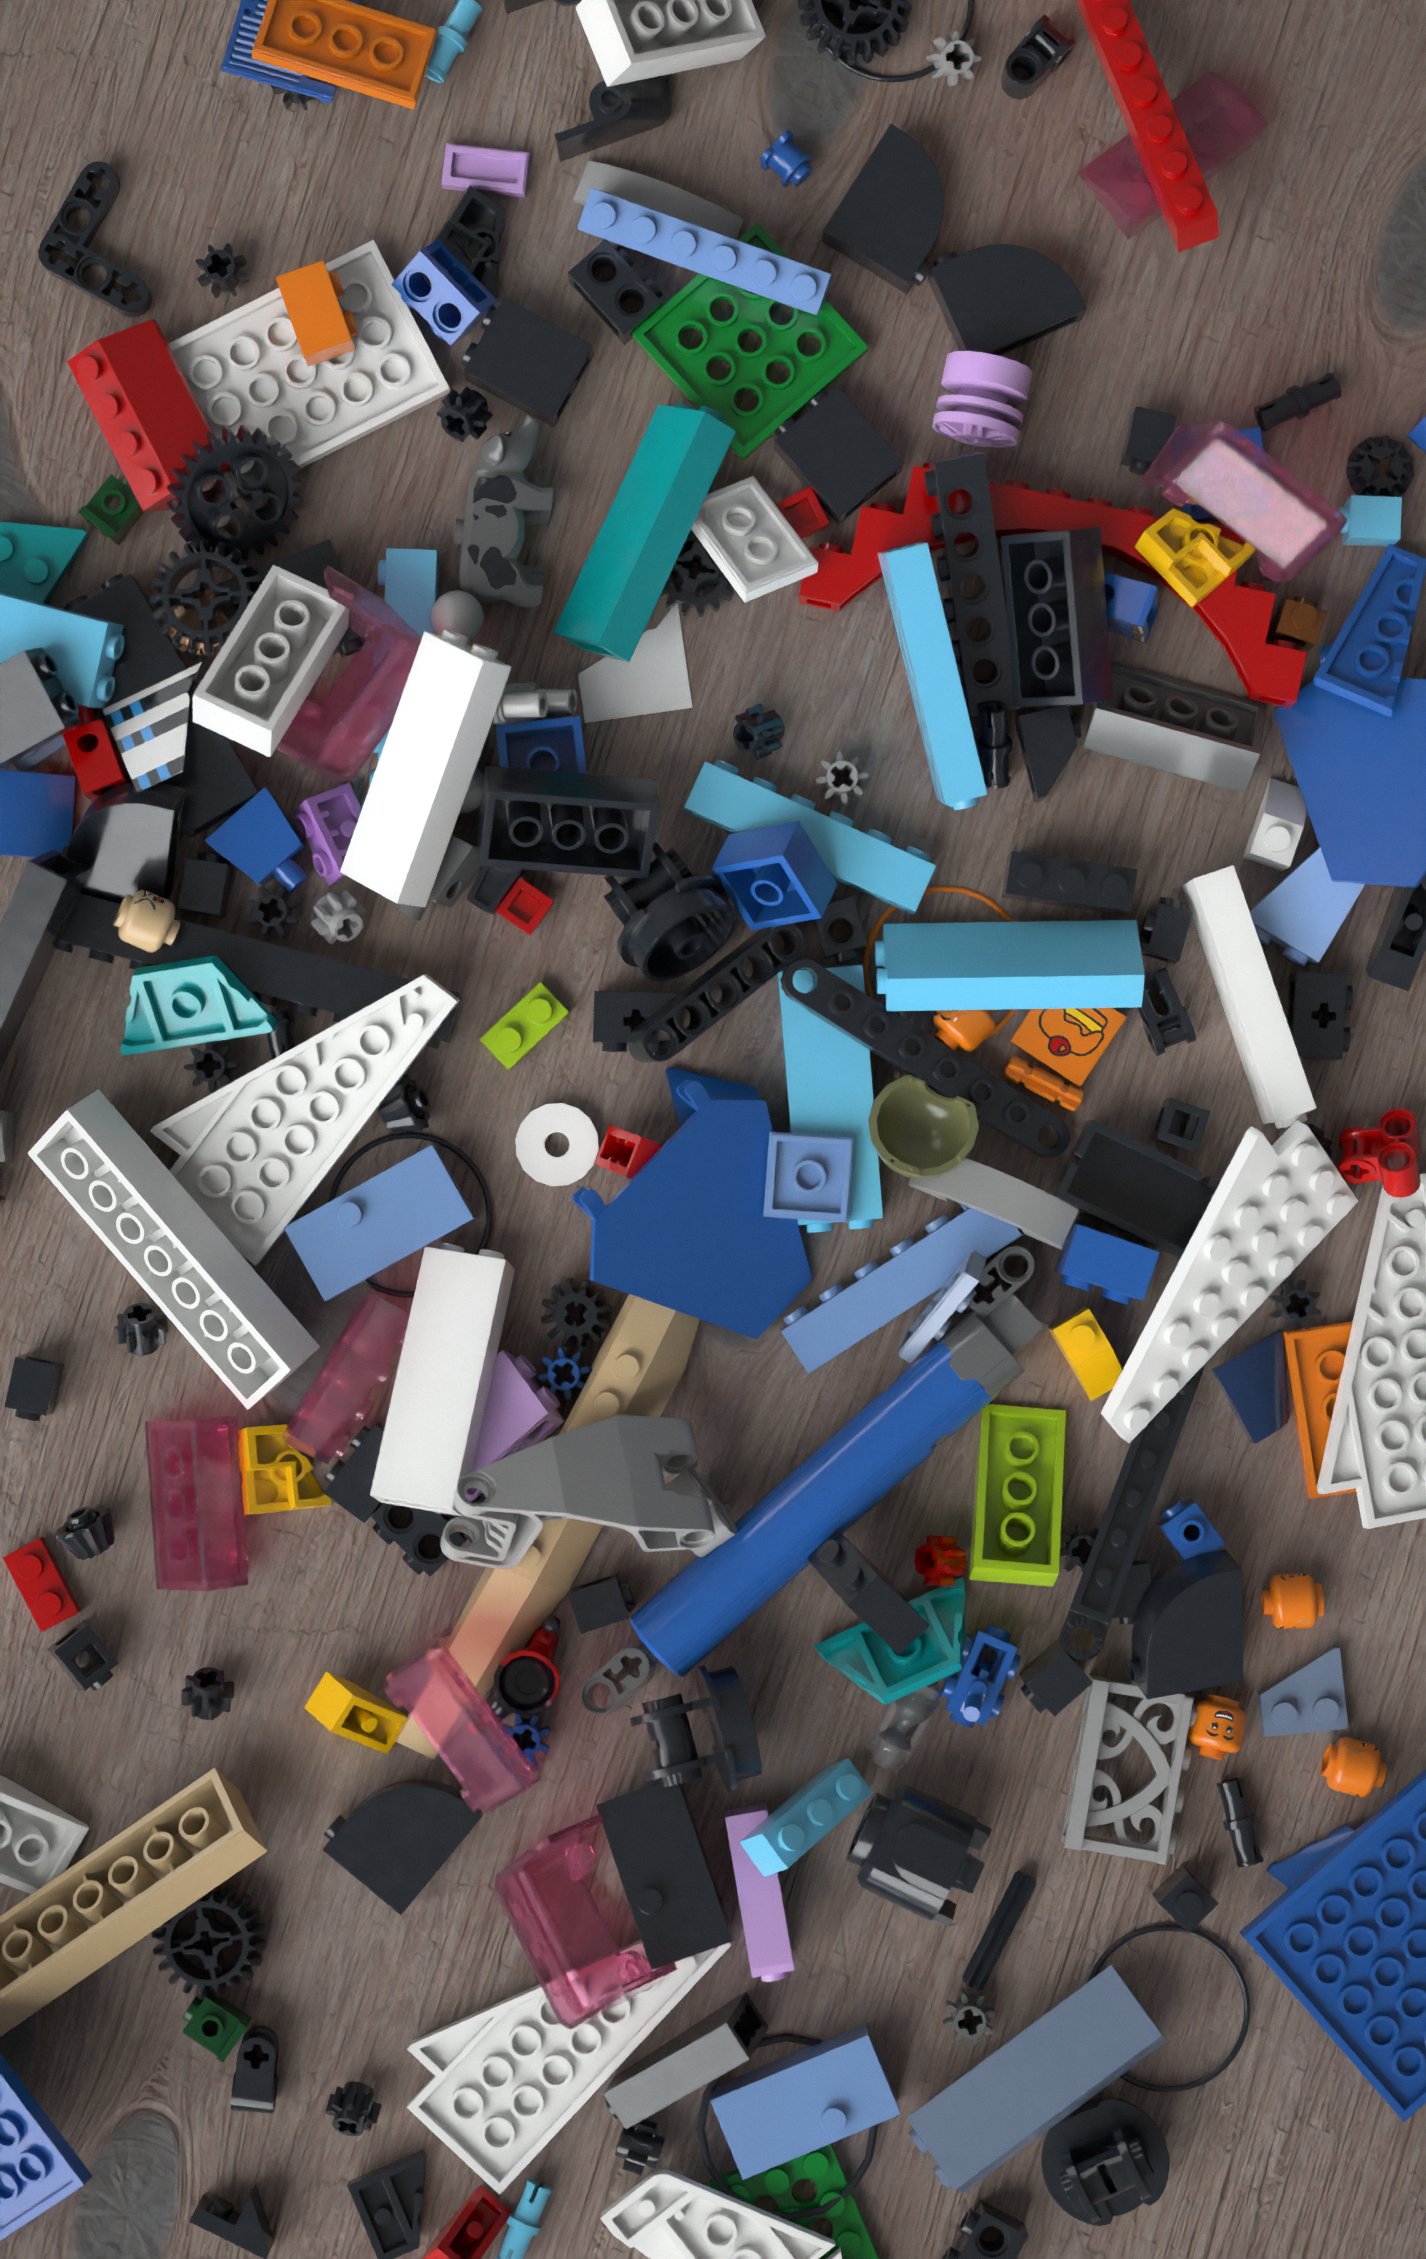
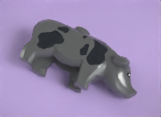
(495, 519)

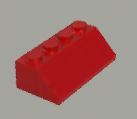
(142, 408)

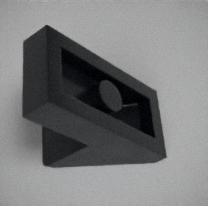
(245, 2229)

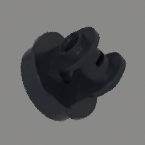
(670, 918)
(731, 1725)
(1114, 2180)

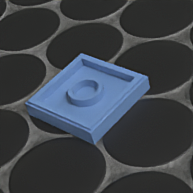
(808, 1177)

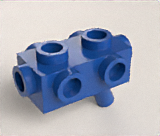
(975, 1690)

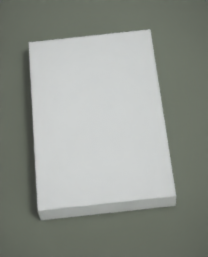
(751, 540)

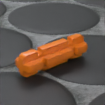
(1043, 1083)

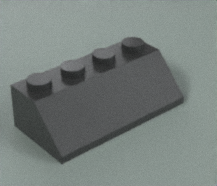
(1178, 728)

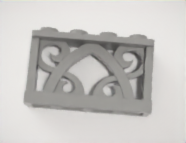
(1085, 1811)

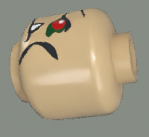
(146, 921)

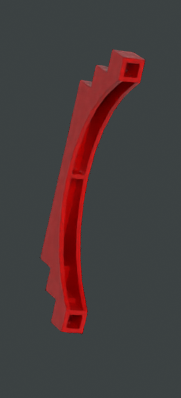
(1232, 613)

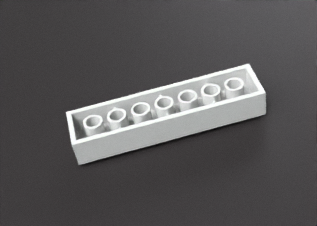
(172, 1249)

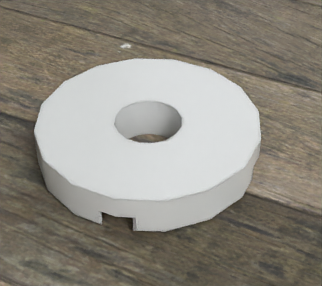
(533, 1135)

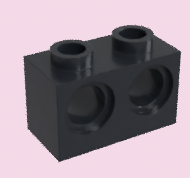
(608, 296)
(410, 1536)
(974, 2221)

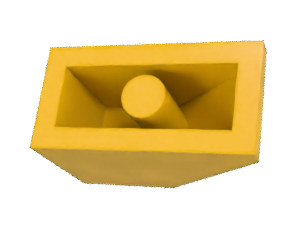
(1087, 1352)
(355, 1713)

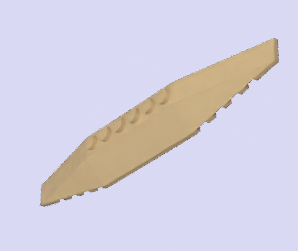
(628, 1377)

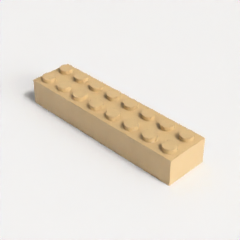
(122, 1893)

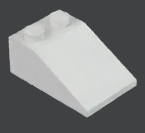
(34, 1838)

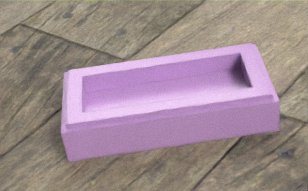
(485, 170)

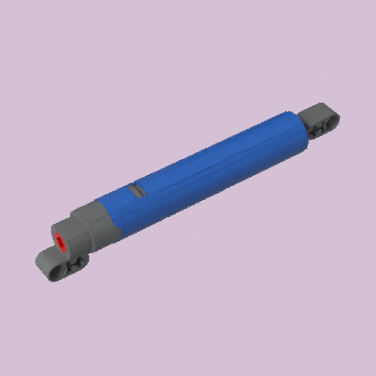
(831, 1487)

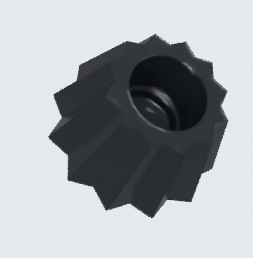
(405, 1107)
(87, 1532)

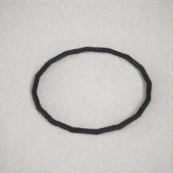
(719, 2180)

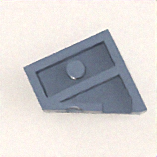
(1306, 1699)

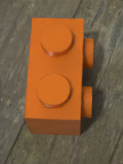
(316, 313)

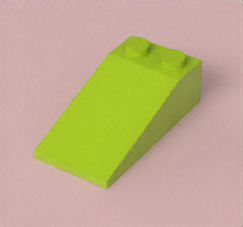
(1018, 1496)

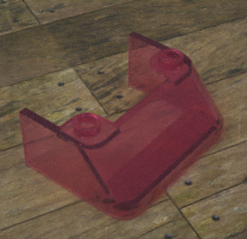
(1248, 494)
(362, 705)
(461, 1726)
(566, 1932)

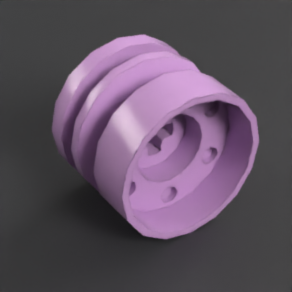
(983, 391)

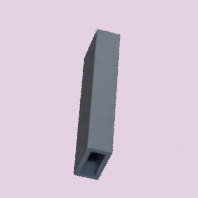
(1035, 2081)

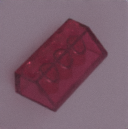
(1218, 127)
(347, 1378)
(196, 1503)

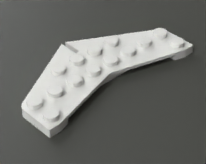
(687, 2220)

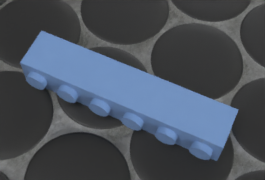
(705, 251)
(892, 1286)

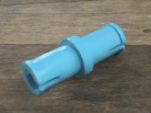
(452, 38)
(524, 2222)

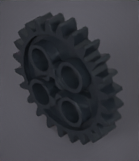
(269, 477)

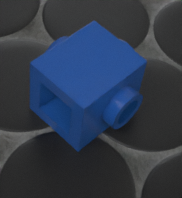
(1203, 1535)

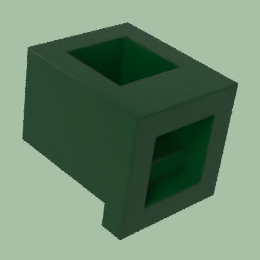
(113, 523)
(229, 2018)

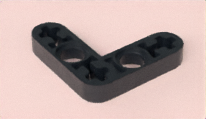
(77, 243)

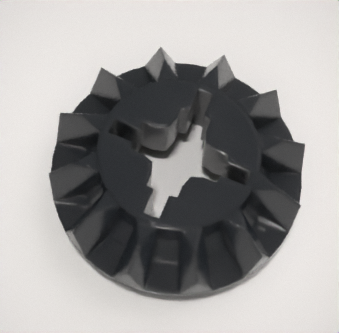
(1360, 468)

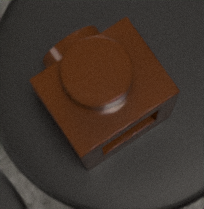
(1298, 622)

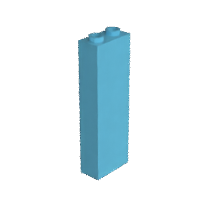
(78, 643)
(933, 675)
(1010, 965)
(831, 1092)

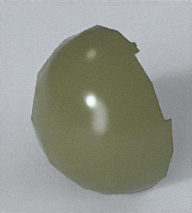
(921, 1130)

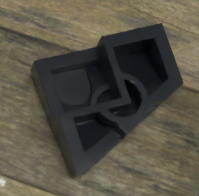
(475, 235)

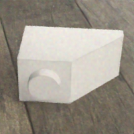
(1277, 826)

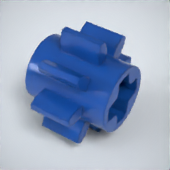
(561, 1361)
(530, 1748)

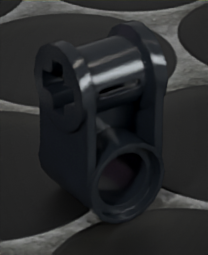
(1040, 54)
(256, 2077)

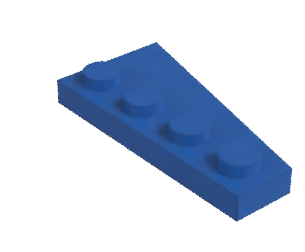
(1375, 638)

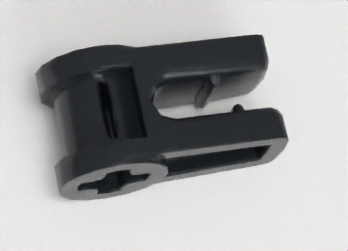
(493, 886)
(1175, 1016)

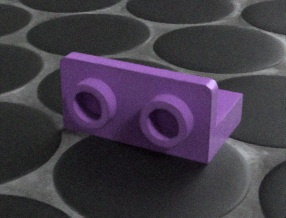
(328, 826)

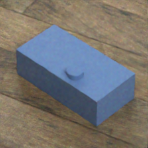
(380, 1222)
(804, 2101)

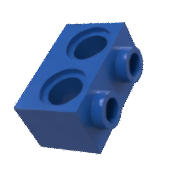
(449, 286)

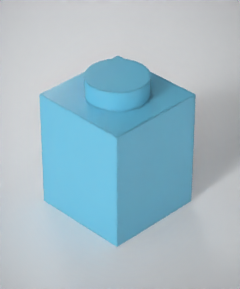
(1372, 520)

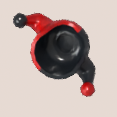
(528, 1678)

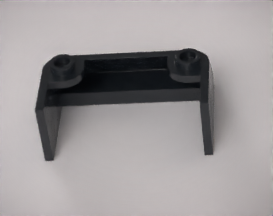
(616, 109)

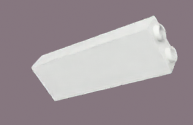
(425, 767)
(1249, 997)
(443, 1378)

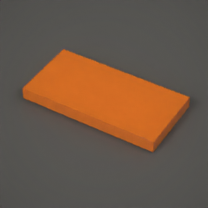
(347, 47)
(1314, 1372)

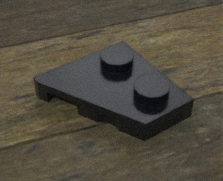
(392, 2205)

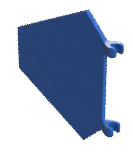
(1362, 781)
(694, 1222)

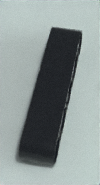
(697, 996)

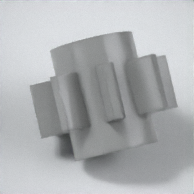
(960, 49)
(839, 766)
(338, 917)

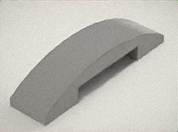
(657, 196)
(1005, 1199)

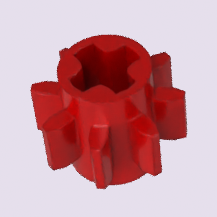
(940, 1560)

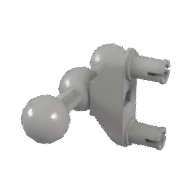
(519, 700)

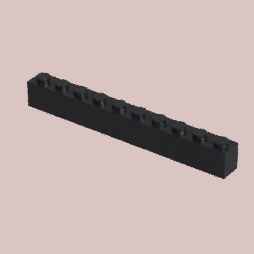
(262, 967)

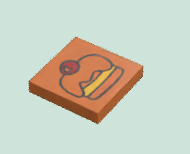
(1068, 1038)

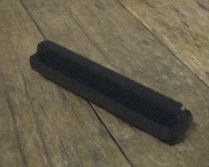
(999, 1930)

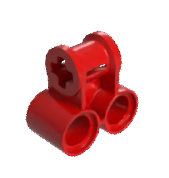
(1383, 1153)

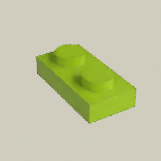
(524, 1026)

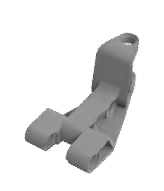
(589, 1474)

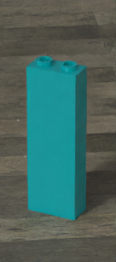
(645, 530)

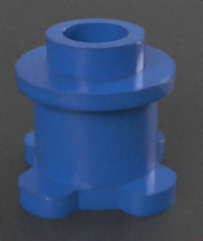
(787, 160)

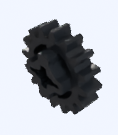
(691, 587)

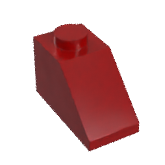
(470, 2228)

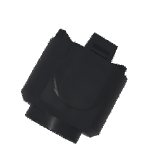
(917, 1850)

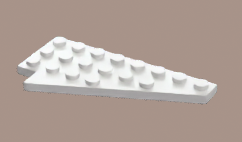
(279, 1130)
(1251, 1237)
(1381, 1397)
(519, 2075)

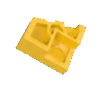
(1191, 554)
(275, 1473)

